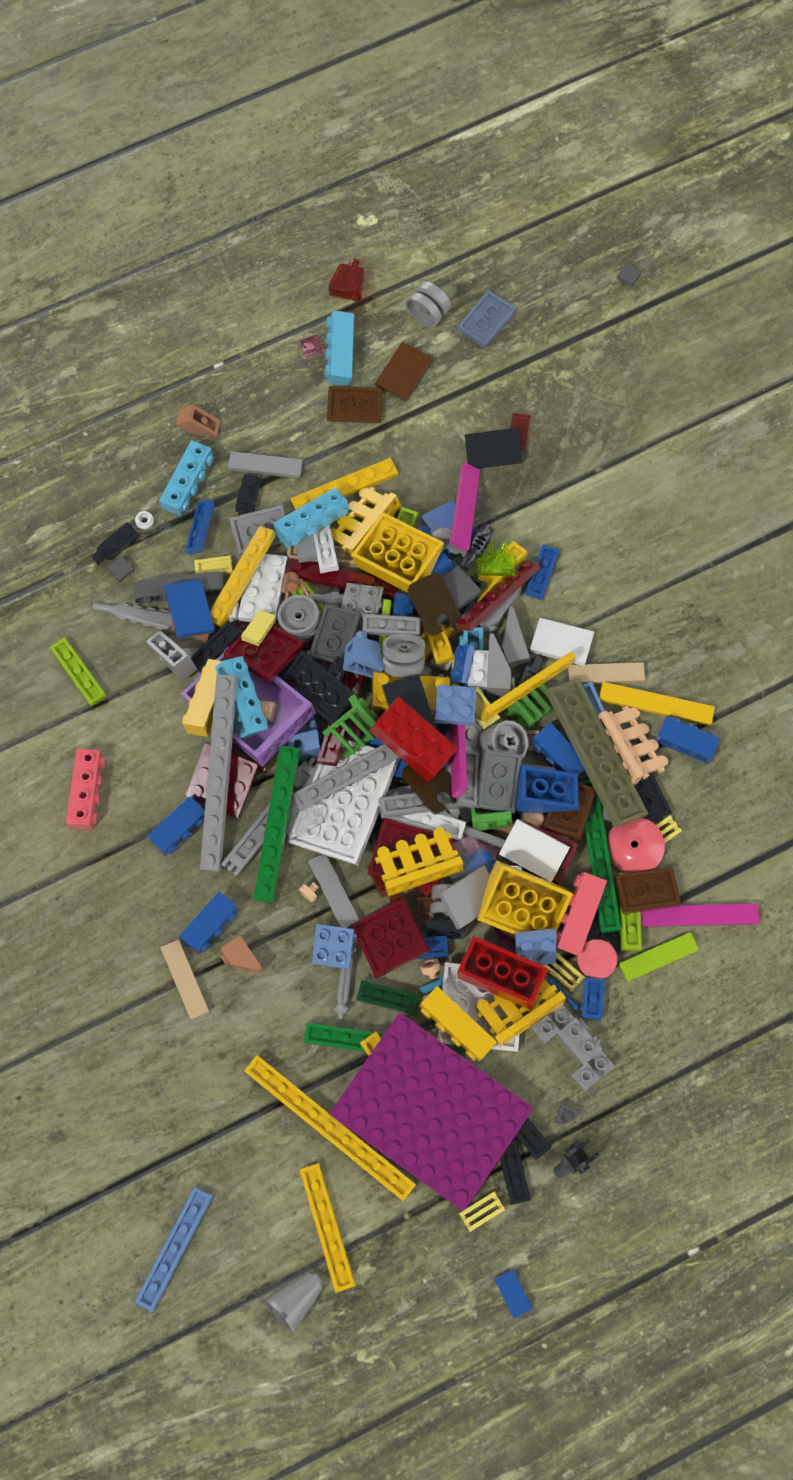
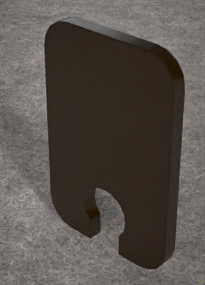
(433, 598)
(429, 790)

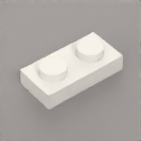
(479, 670)

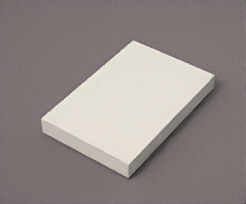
(559, 639)
(534, 850)

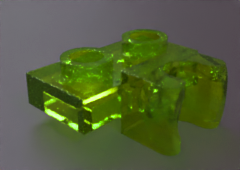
(497, 562)

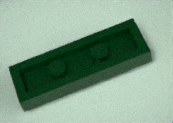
(387, 997)

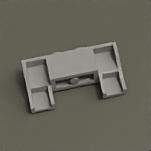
(578, 1042)

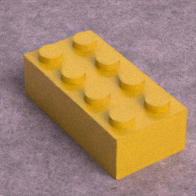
(429, 683)

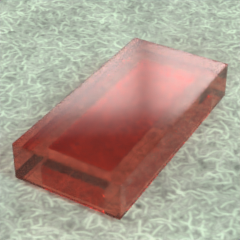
(522, 422)

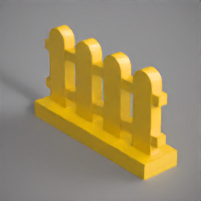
(383, 503)
(414, 876)
(514, 1015)

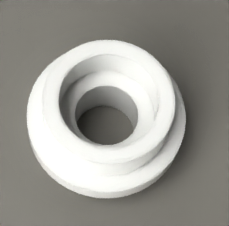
(141, 516)

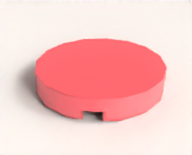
(598, 959)

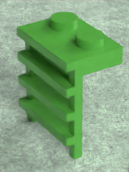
(526, 713)
(362, 718)
(491, 820)

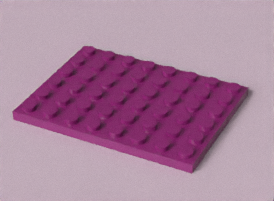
(431, 1111)

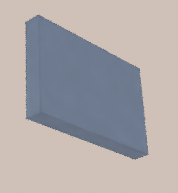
(486, 319)

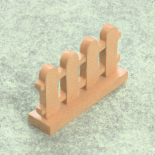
(630, 754)

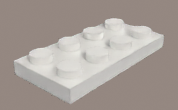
(264, 588)

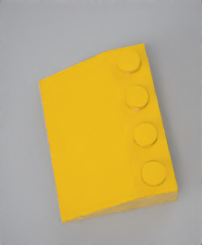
(397, 552)
(522, 901)

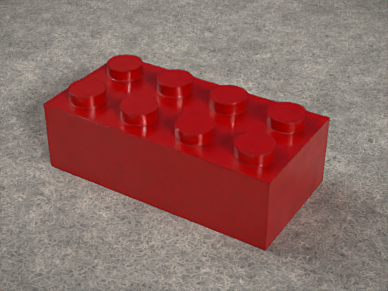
(413, 739)
(502, 973)

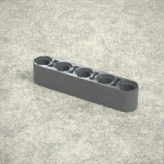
(153, 589)

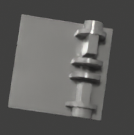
(362, 598)

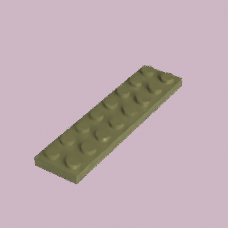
(596, 753)

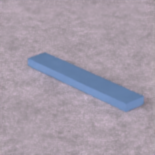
(173, 1249)

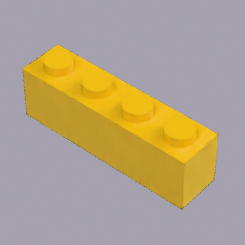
(200, 712)
(457, 1024)

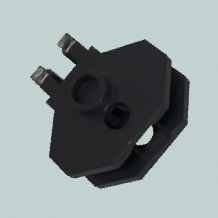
(574, 1160)

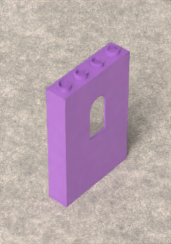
(289, 717)

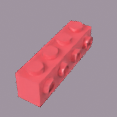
(84, 789)
(580, 913)

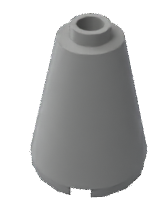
(294, 1301)

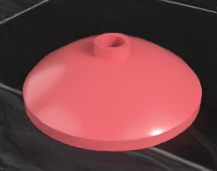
(638, 859)

